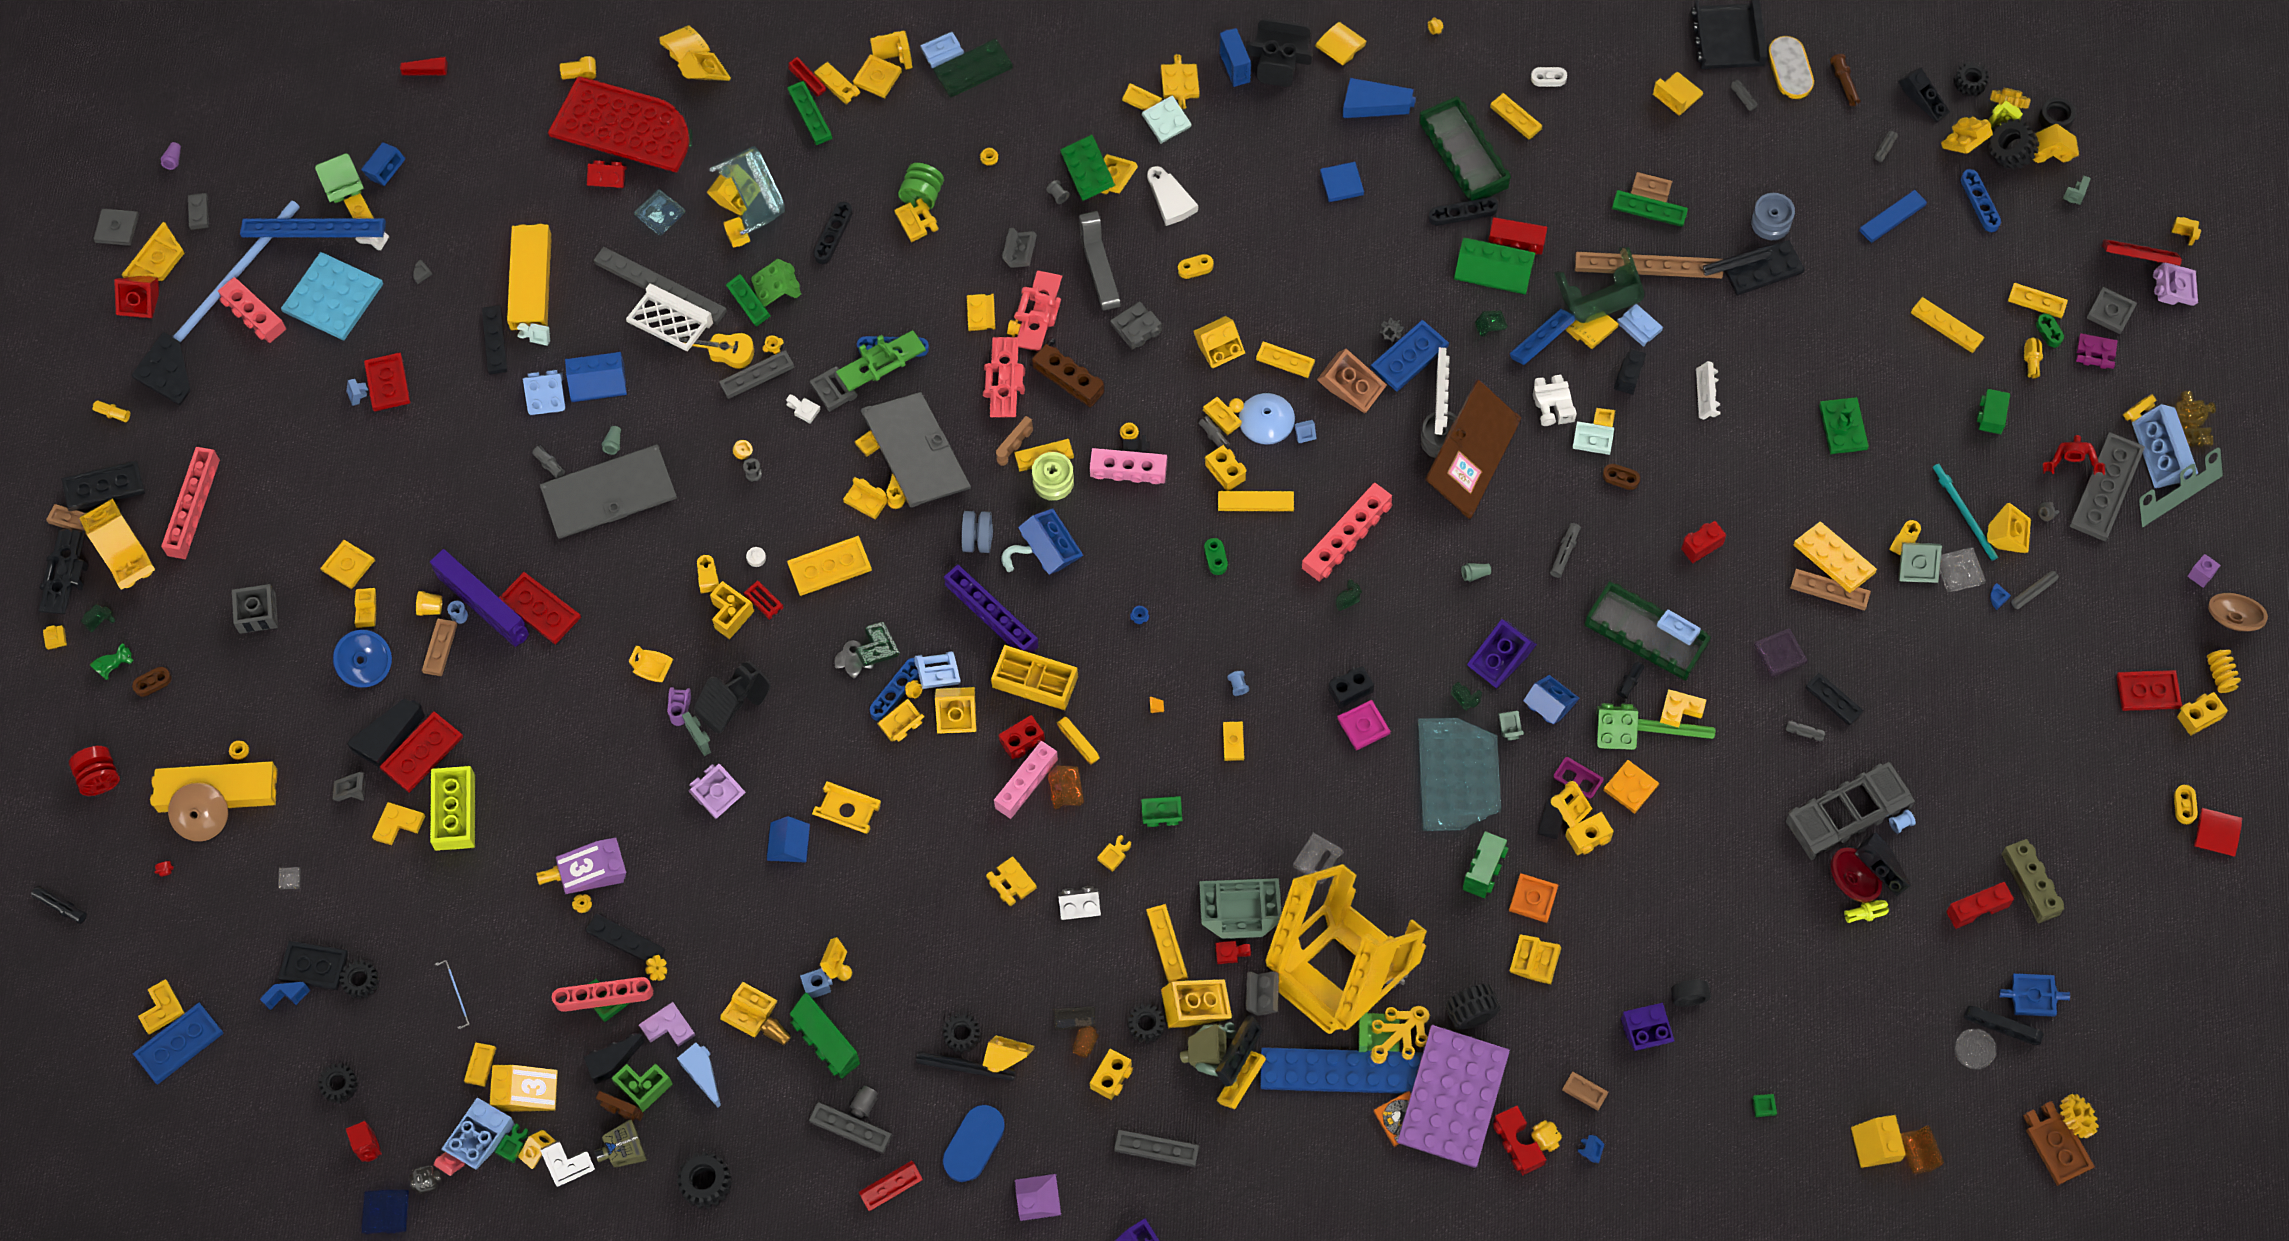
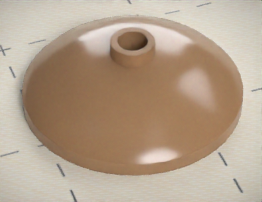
(2237, 612)
(208, 804)

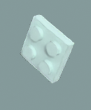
(1166, 119)

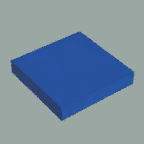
(1341, 181)

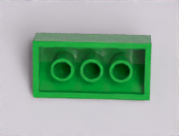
(1494, 265)
(824, 1037)

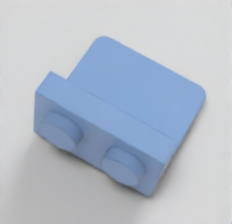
(544, 392)

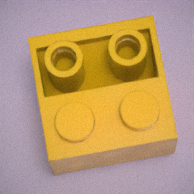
(727, 195)
(1219, 341)

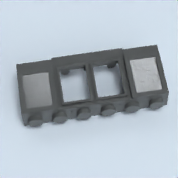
(1818, 832)

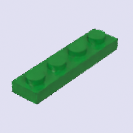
(809, 113)
(1650, 208)

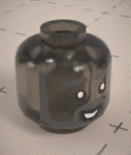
(425, 1179)

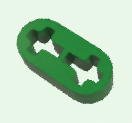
(2047, 331)

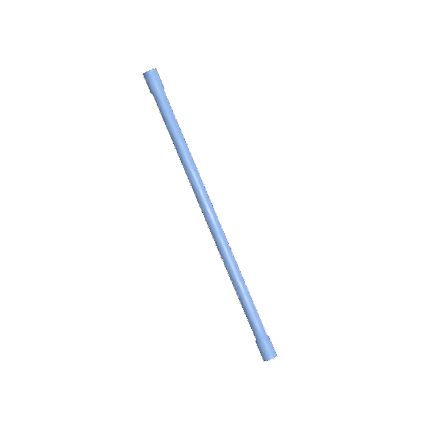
(287, 213)

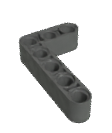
(1097, 260)

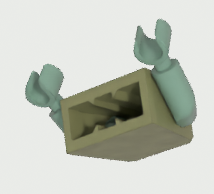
(1208, 1047)

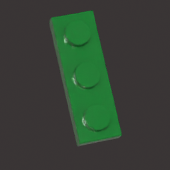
(748, 300)

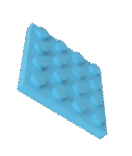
(332, 296)

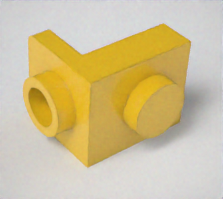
(2187, 227)
(733, 230)

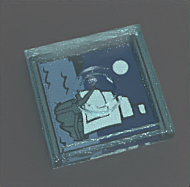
(659, 212)

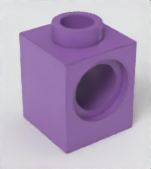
(2204, 570)

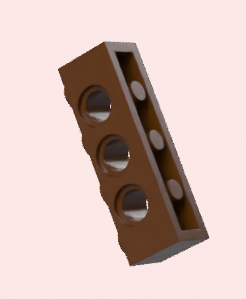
(1087, 394)

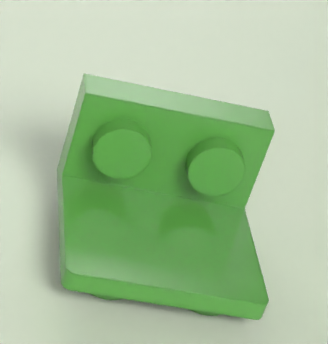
(1368, 1038)

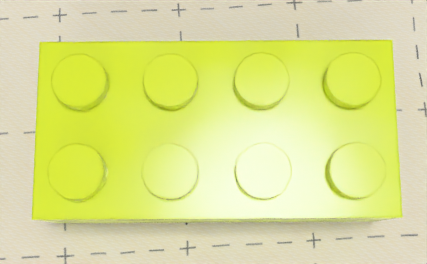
(452, 808)

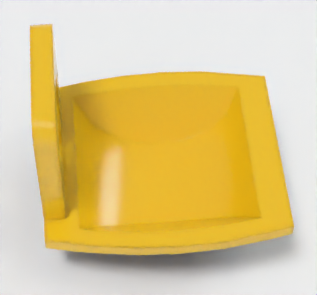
(651, 664)

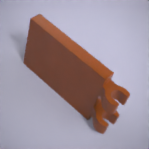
(2057, 1145)

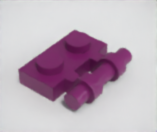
(2098, 347)

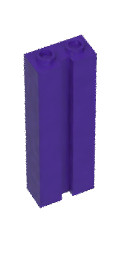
(479, 598)

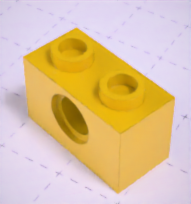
(1598, 826)

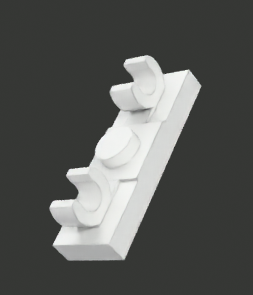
(1707, 390)

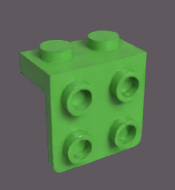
(339, 178)
(775, 281)
(1617, 726)

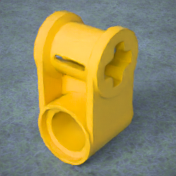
(895, 495)
(1905, 536)
(707, 576)

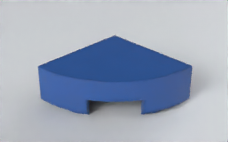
(1998, 596)

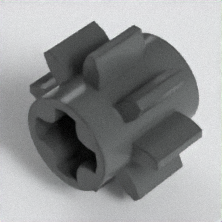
(1395, 326)

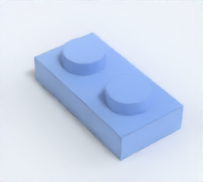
(1678, 627)

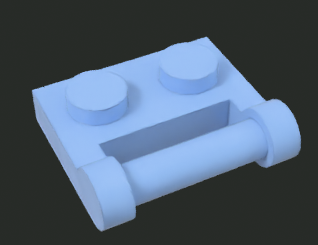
(937, 675)

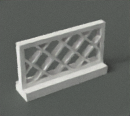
(679, 307)

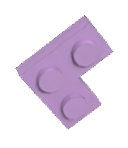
(668, 1020)

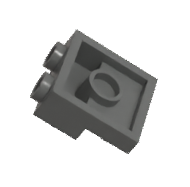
(1136, 325)

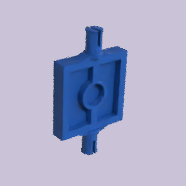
(2034, 995)

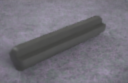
(2034, 590)

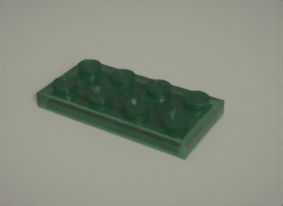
(973, 67)

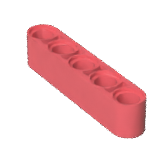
(593, 990)

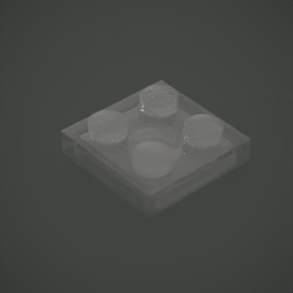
(1961, 570)

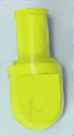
(1867, 911)

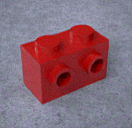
(1704, 541)

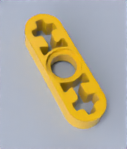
(1078, 740)

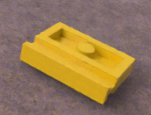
(980, 312)

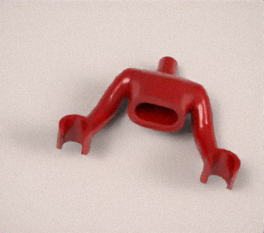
(2075, 452)

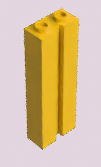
(529, 275)
(239, 783)

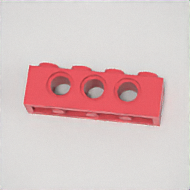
(272, 324)

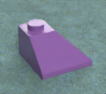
(1037, 1197)

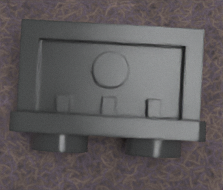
(1019, 248)

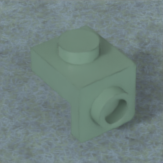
(1510, 725)

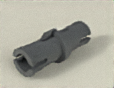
(1213, 432)
(548, 462)

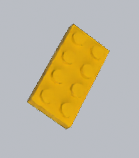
(1835, 557)
(829, 565)

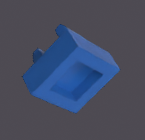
(1593, 1148)

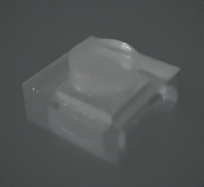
(289, 878)

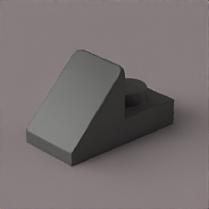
(349, 787)

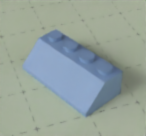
(2165, 446)

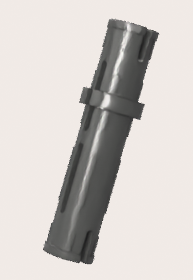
(1572, 531)

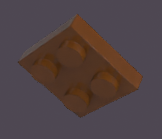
(623, 1108)

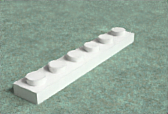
(1441, 391)

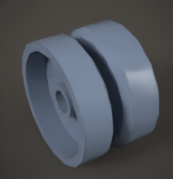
(1772, 216)
(980, 532)

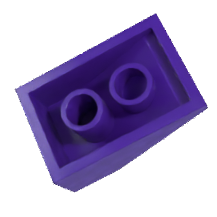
(1501, 653)

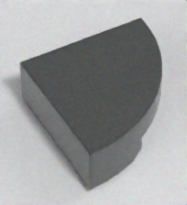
(421, 272)

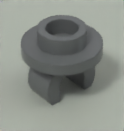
(2047, 511)

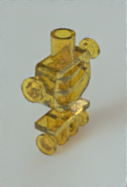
(2188, 413)

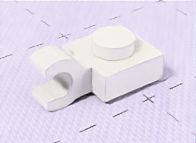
(805, 410)

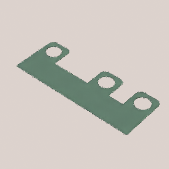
(2187, 489)

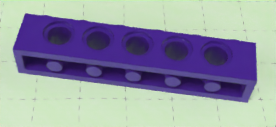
(990, 610)

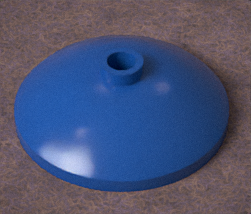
(371, 649)

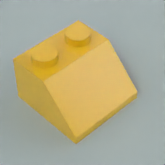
(955, 710)
(1878, 1141)

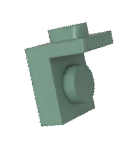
(2076, 194)

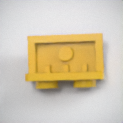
(900, 721)

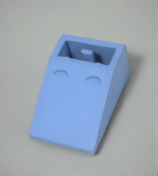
(478, 1134)

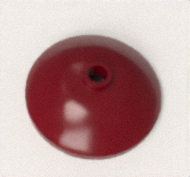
(1854, 876)

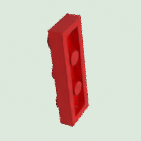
(890, 1185)

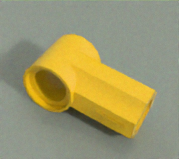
(584, 68)

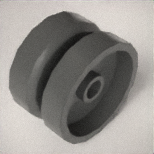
(1433, 442)

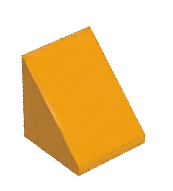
(1156, 705)

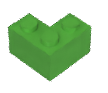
(642, 1090)

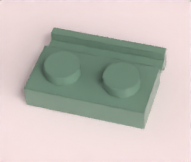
(700, 738)

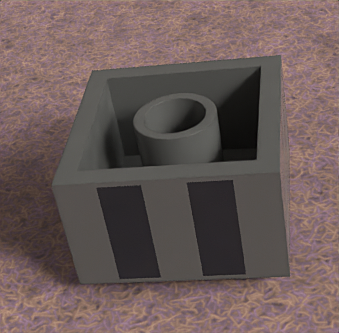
(254, 608)

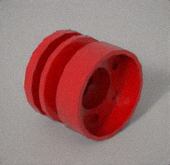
(94, 770)

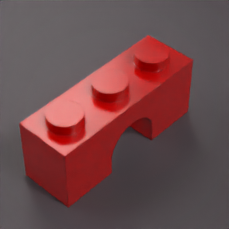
(1969, 908)
(1525, 1157)

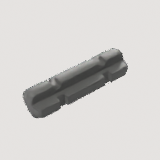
(1744, 95)
(1885, 146)
(1805, 730)

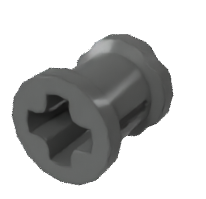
(1058, 192)
(752, 468)

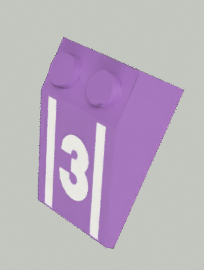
(591, 866)

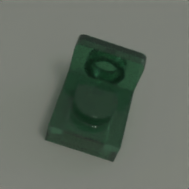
(1490, 321)
(1348, 598)
(1463, 696)

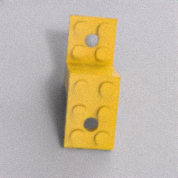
(117, 544)

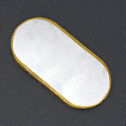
(1790, 67)

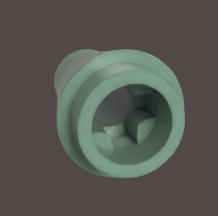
(612, 441)
(1475, 571)

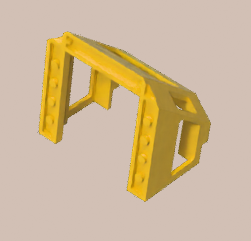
(1376, 960)

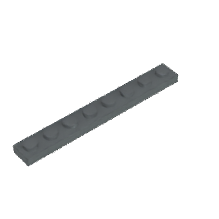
(643, 277)

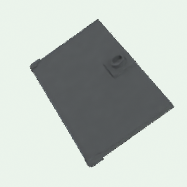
(915, 449)
(608, 491)

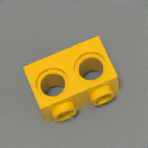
(1222, 469)
(2204, 716)
(1106, 1072)

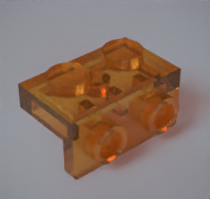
(1065, 786)
(1922, 1150)

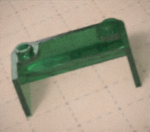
(1624, 293)

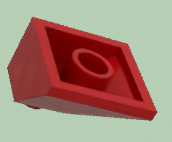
(136, 296)

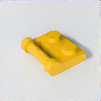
(1576, 808)

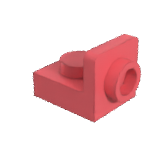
(448, 1163)

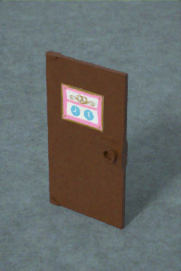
(1473, 449)

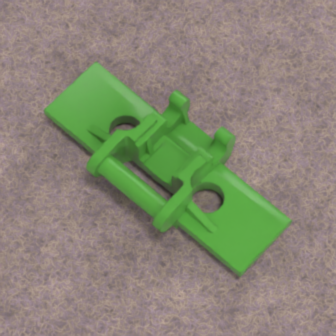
(878, 357)

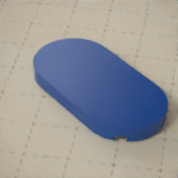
(973, 1143)

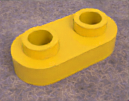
(1196, 266)
(2135, 411)
(2187, 805)

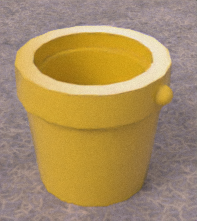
(428, 604)

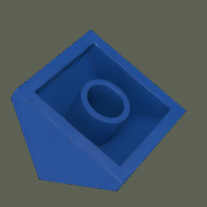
(788, 840)

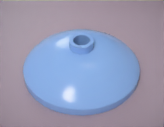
(1267, 427)

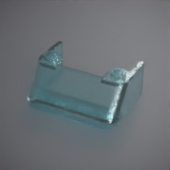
(754, 187)

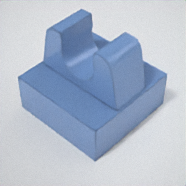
(356, 391)
(1305, 431)

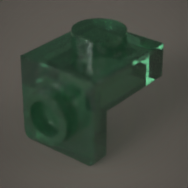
(95, 616)

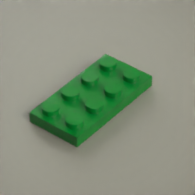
(1087, 167)

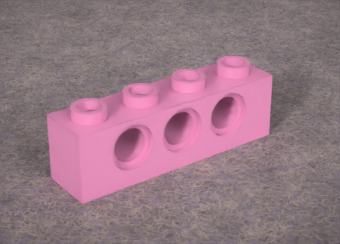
(1121, 459)
(1026, 779)

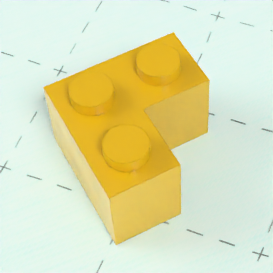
(2056, 142)
(733, 609)

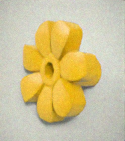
(656, 968)

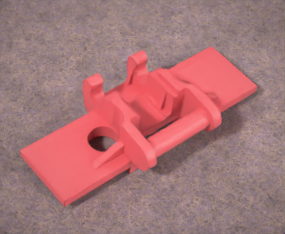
(1044, 310)
(1009, 377)

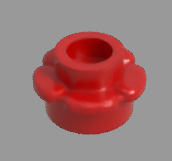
(164, 868)

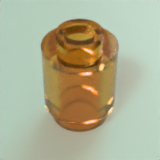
(1085, 1041)

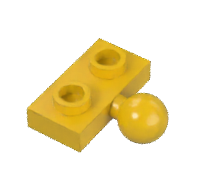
(1224, 415)
(833, 961)

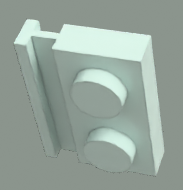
(1593, 438)

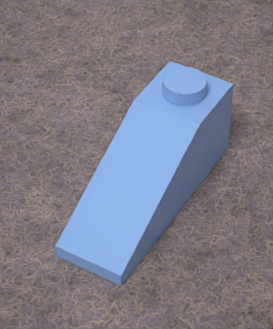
(699, 1067)

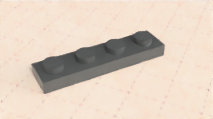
(756, 374)
(850, 1128)
(1156, 1148)

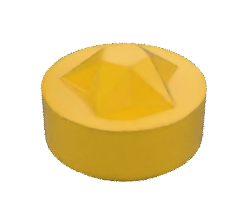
(742, 449)

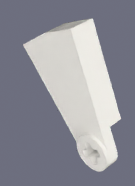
(1170, 196)

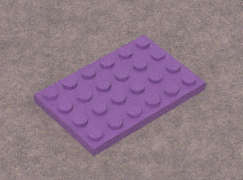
(1453, 1096)

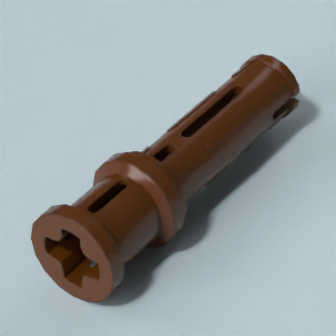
(1843, 73)

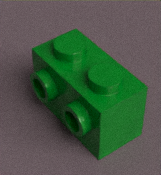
(1994, 411)

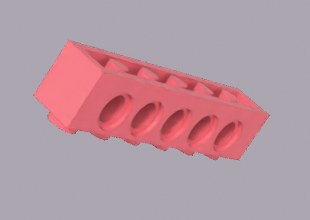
(1373, 496)
(190, 503)

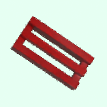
(773, 610)

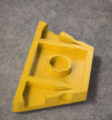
(156, 256)

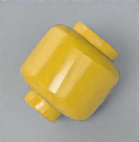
(1546, 1135)

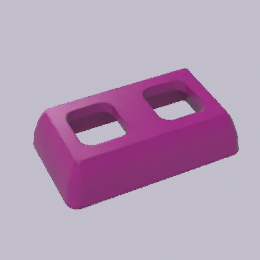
(1582, 773)

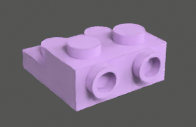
(2175, 284)
(716, 790)

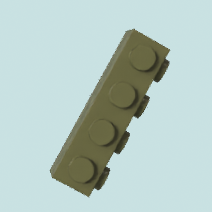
(2033, 881)

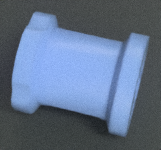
(1902, 821)

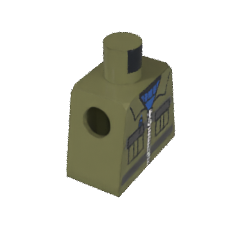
(622, 1146)

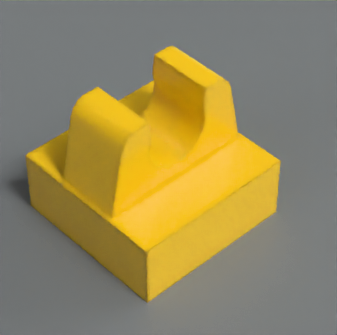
(54, 637)

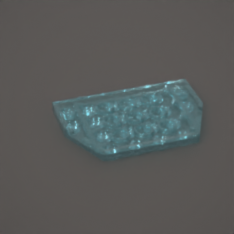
(1457, 773)

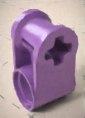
(678, 702)

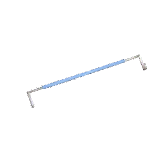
(453, 981)

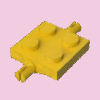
(1180, 81)

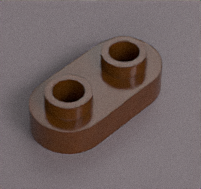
(1621, 474)
(151, 680)

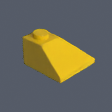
(702, 66)
(2010, 530)
(1004, 1053)

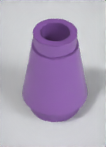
(171, 156)

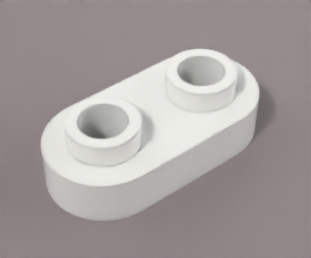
(1548, 76)

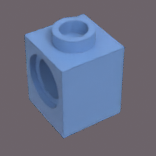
(815, 991)

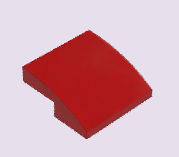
(2218, 832)

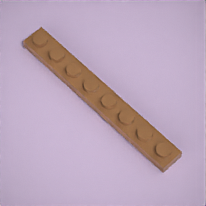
(1645, 264)

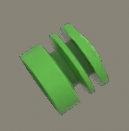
(921, 182)

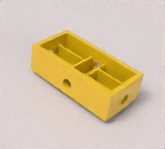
(1034, 677)

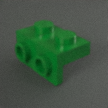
(1161, 810)

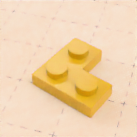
(1678, 704)
(395, 818)
(166, 1008)

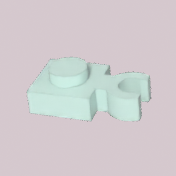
(536, 333)

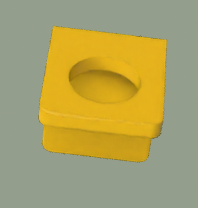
(531, 1151)

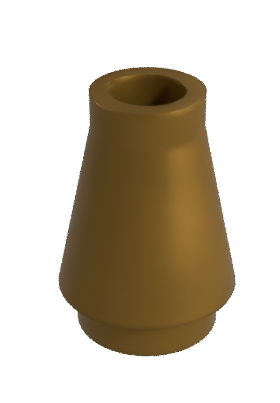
(775, 1031)

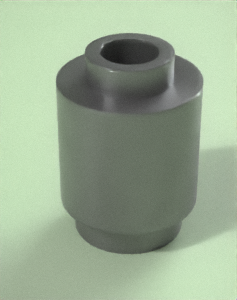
(863, 1101)

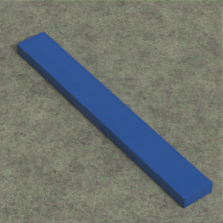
(313, 227)

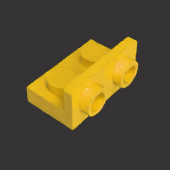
(866, 498)

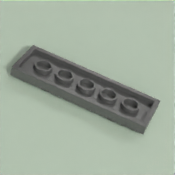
(2106, 492)

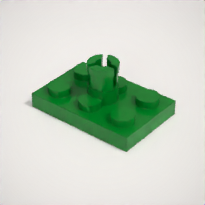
(1843, 425)

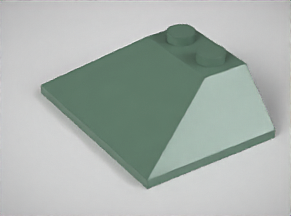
(1240, 907)

